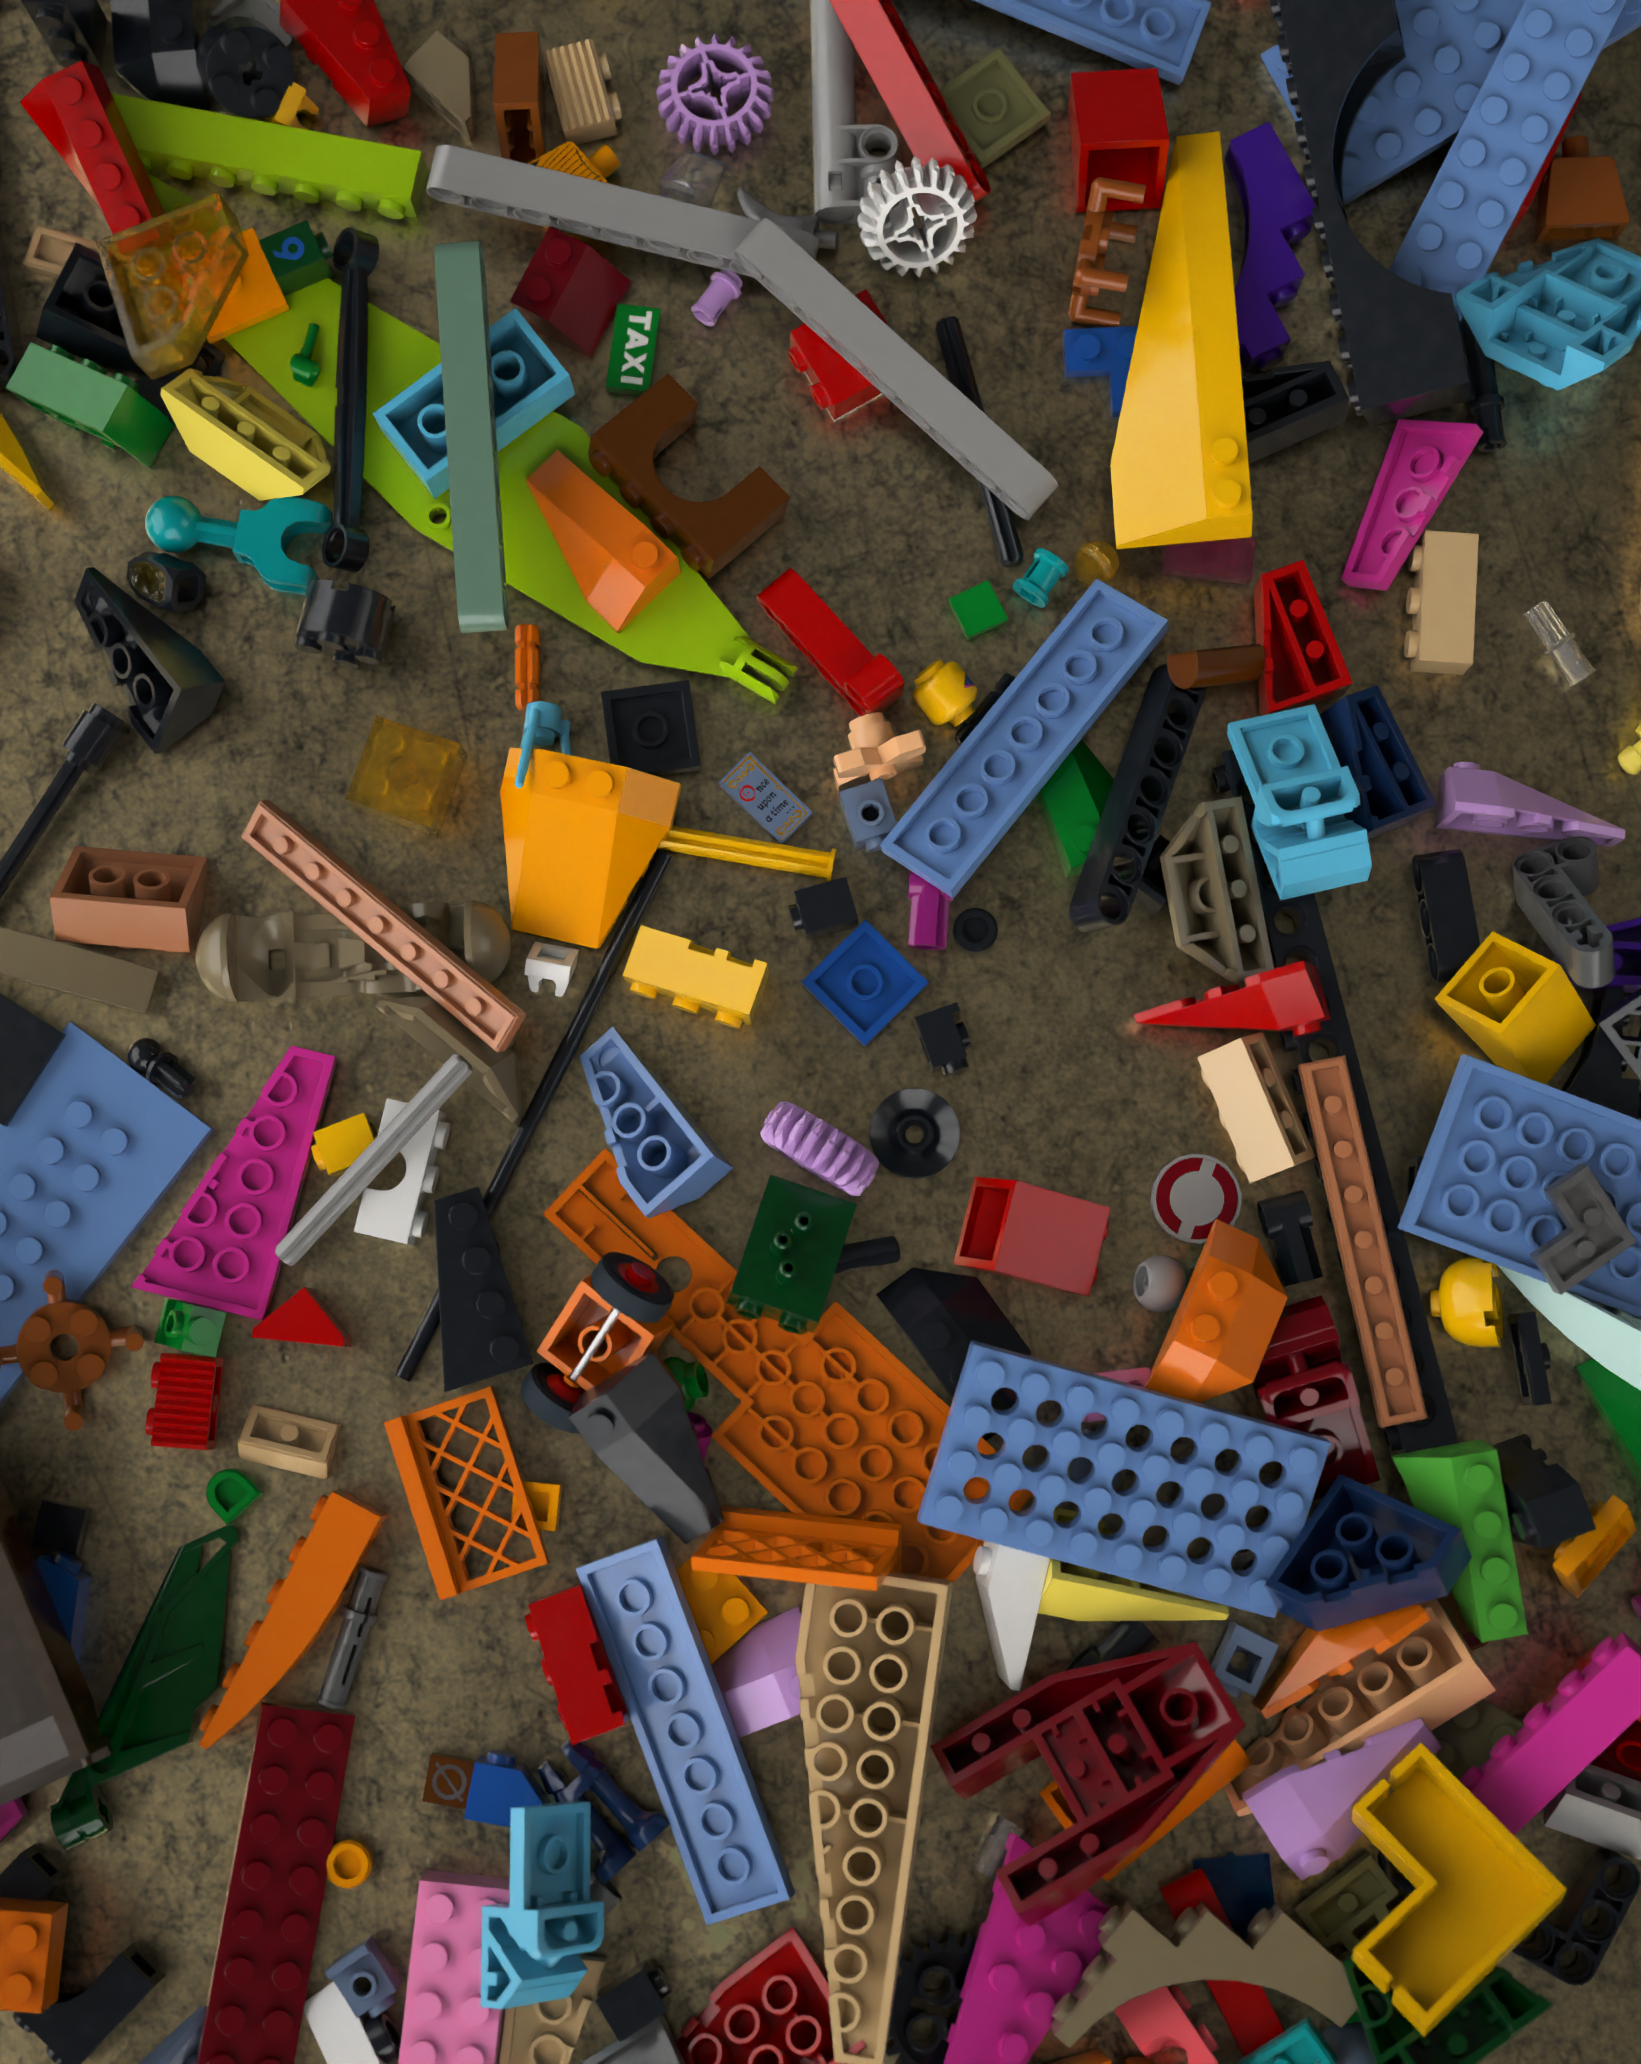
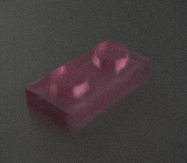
(1212, 560)

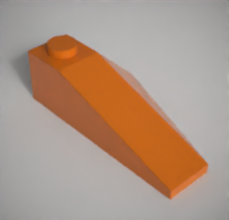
(605, 546)
(1331, 1654)

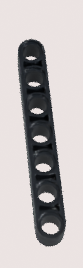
(1135, 804)

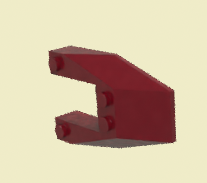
(1122, 1748)

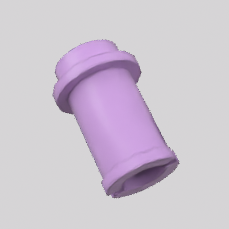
(717, 296)

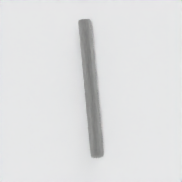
(373, 1159)

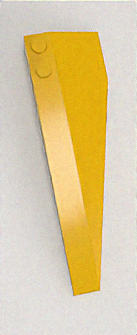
(1182, 415)

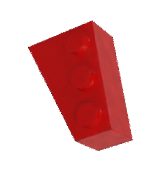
(354, 52)
(1298, 643)
(576, 1664)

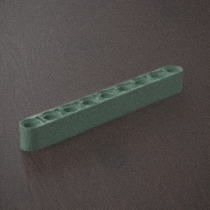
(471, 437)

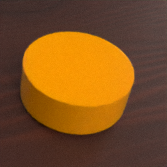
(349, 1863)

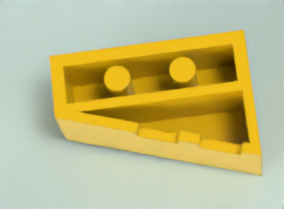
(696, 977)

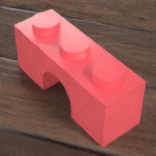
(1160, 2022)

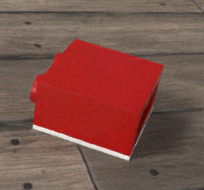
(833, 380)

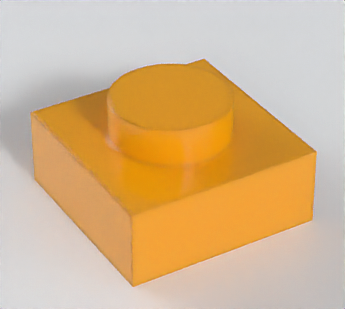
(545, 1501)

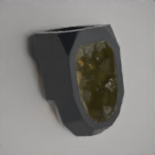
(166, 581)

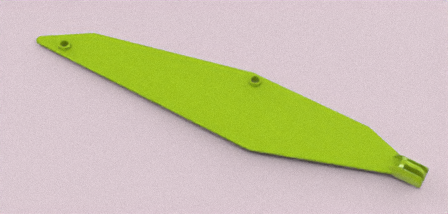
(678, 629)

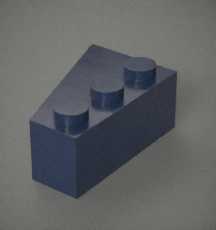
(1379, 762)

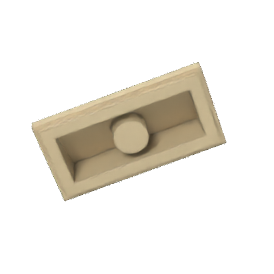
(289, 1441)

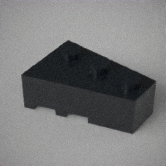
(1291, 406)

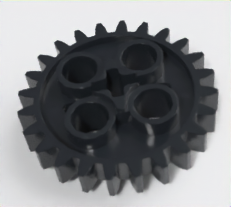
(954, 1961)

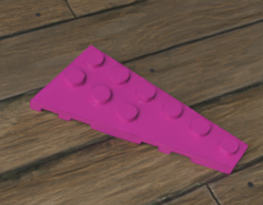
(248, 1199)
(1021, 1975)

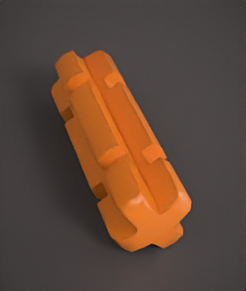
(527, 665)

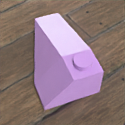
(1312, 1808)

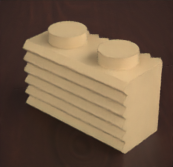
(580, 92)

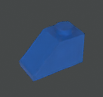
(498, 1786)

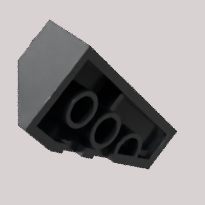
(646, 1438)

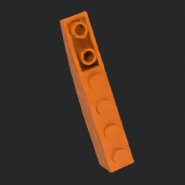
(299, 1607)

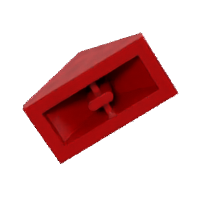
(303, 1320)

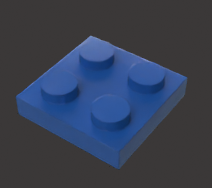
(865, 983)

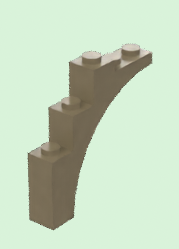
(1204, 1947)

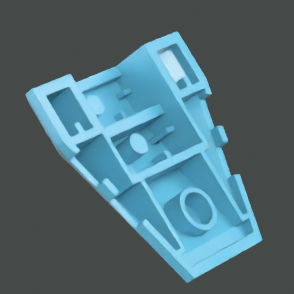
(1560, 315)

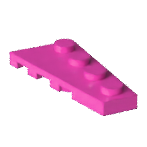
(1407, 492)

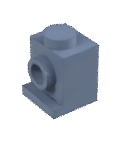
(1258, 1653)
(370, 1962)

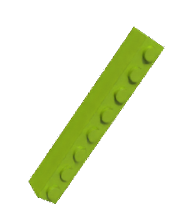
(275, 158)

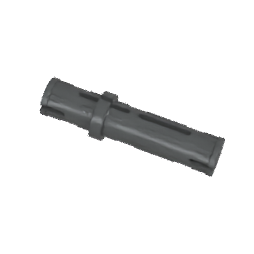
(358, 1617)

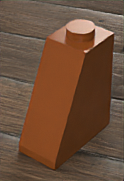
(519, 96)

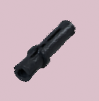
(1488, 401)

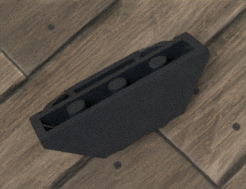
(158, 48)
(942, 1317)

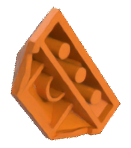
(1220, 1319)

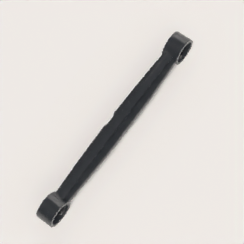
(344, 543)

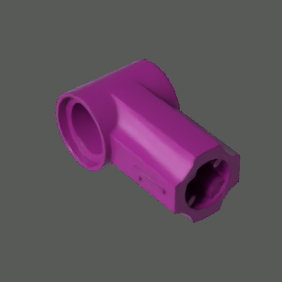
(927, 915)

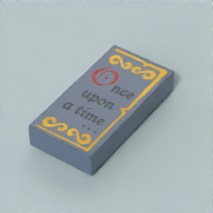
(765, 798)

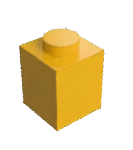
(343, 1143)

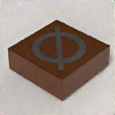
(448, 1780)

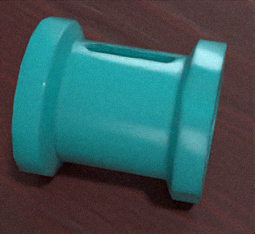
(1040, 577)

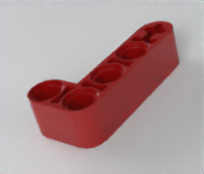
(859, 677)

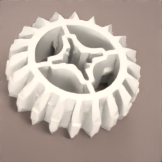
(946, 206)

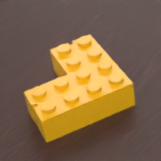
(1471, 1896)

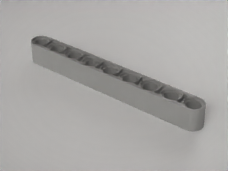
(594, 208)
(895, 368)

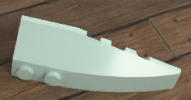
(1598, 1329)

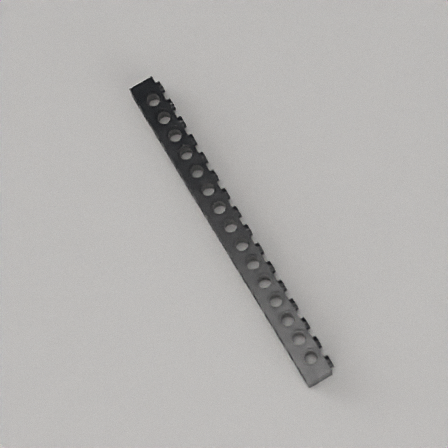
(1311, 946)

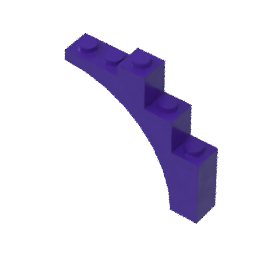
(1274, 212)

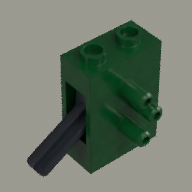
(795, 1254)

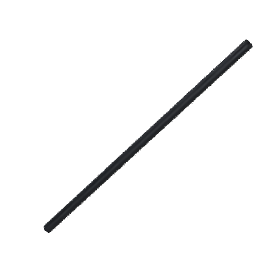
(548, 1086)

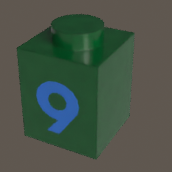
(297, 257)

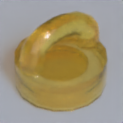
(1095, 561)

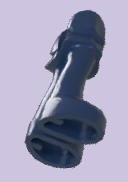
(640, 1825)

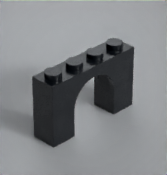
(85, 2017)

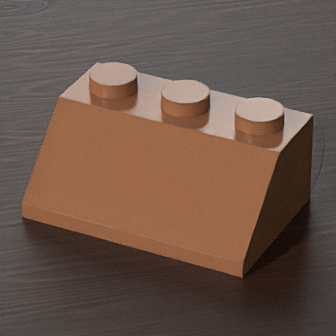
(129, 899)

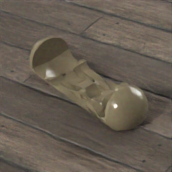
(330, 958)

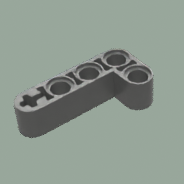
(1551, 893)

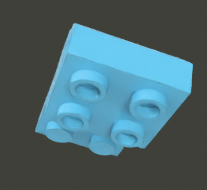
(1300, 802)
(537, 1936)

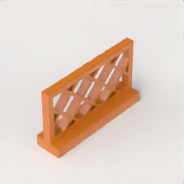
(429, 1504)
(801, 1548)

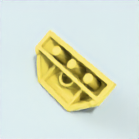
(245, 436)

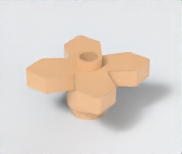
(876, 752)

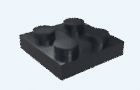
(652, 728)

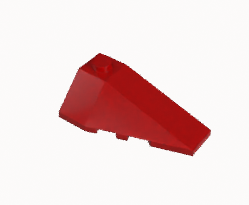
(1270, 1001)

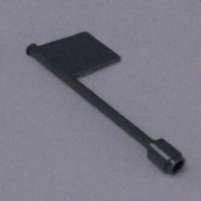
(24, 1038)

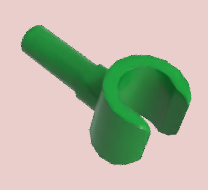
(303, 367)

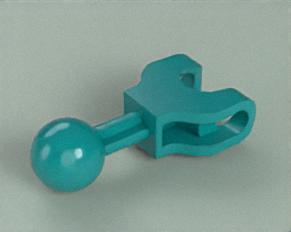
(256, 539)

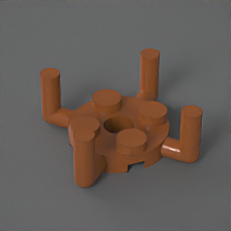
(1091, 257)
(73, 1372)

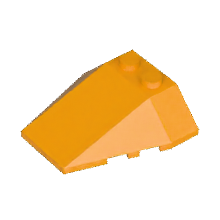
(579, 841)

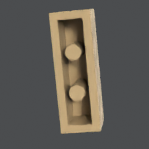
(1442, 602)
(1255, 1107)

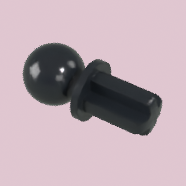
(160, 1068)

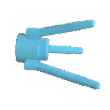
(540, 728)

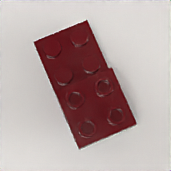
(1312, 1391)

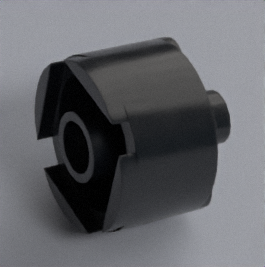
(236, 43)
(345, 623)

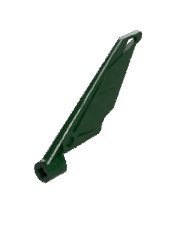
(159, 1686)

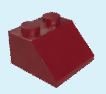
(570, 292)

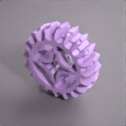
(743, 81)
(819, 1148)

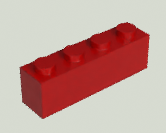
(92, 139)

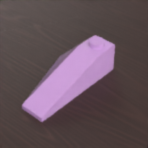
(1498, 805)
(761, 1674)

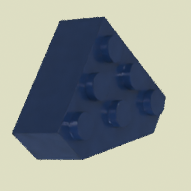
(1365, 1559)

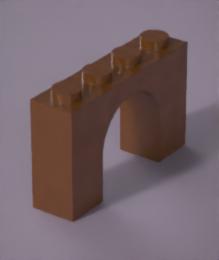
(705, 532)

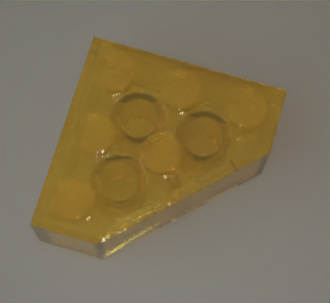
(173, 280)

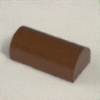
(1216, 666)

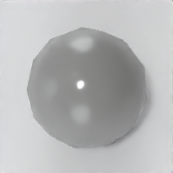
(1160, 1283)

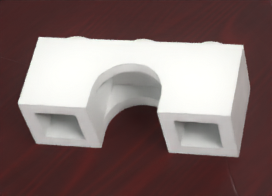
(399, 1211)

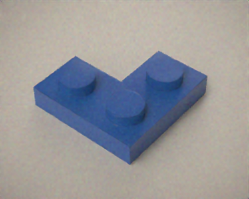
(1101, 353)

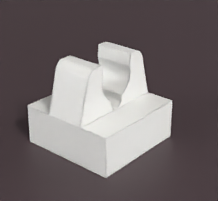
(550, 963)

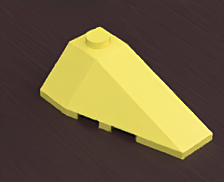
(1096, 1596)

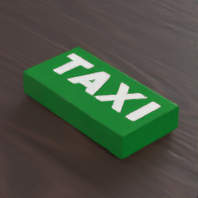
(633, 349)

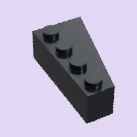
(475, 1300)

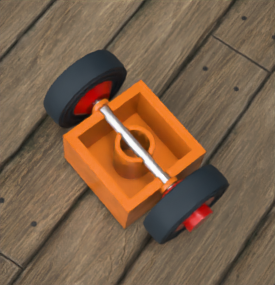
(602, 1329)

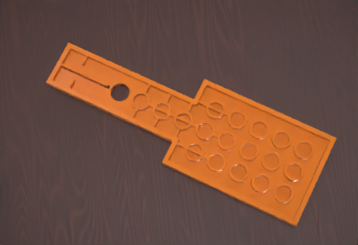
(821, 1413)

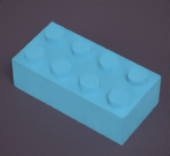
(525, 389)

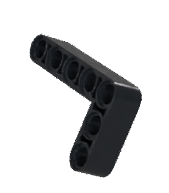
(1568, 1929)

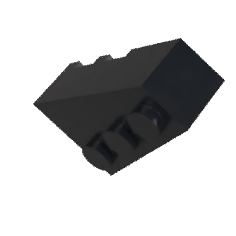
(1541, 1499)

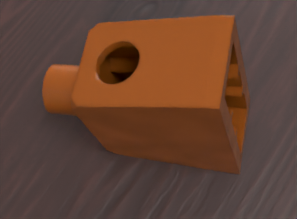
(1580, 197)

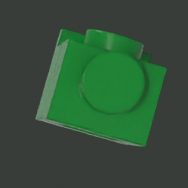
(190, 1327)

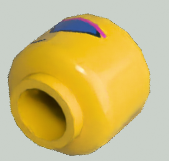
(945, 693)

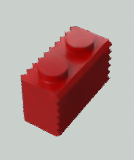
(185, 1401)

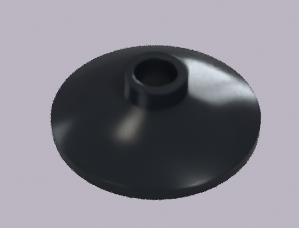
(918, 1109)

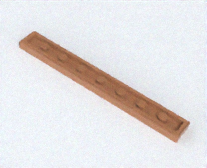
(384, 926)
(1362, 1242)

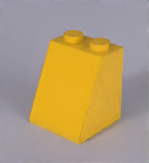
(1517, 1008)

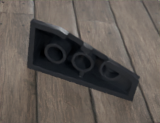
(86, 323)
(159, 670)

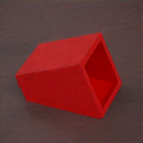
(1118, 134)
(1032, 1235)

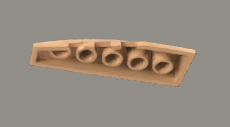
(1421, 1677)

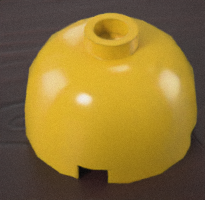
(1470, 1303)

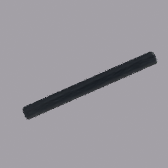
(962, 377)

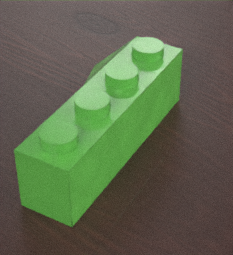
(1466, 1490)

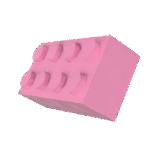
(444, 1978)

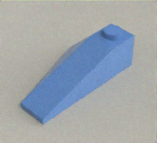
(655, 1141)

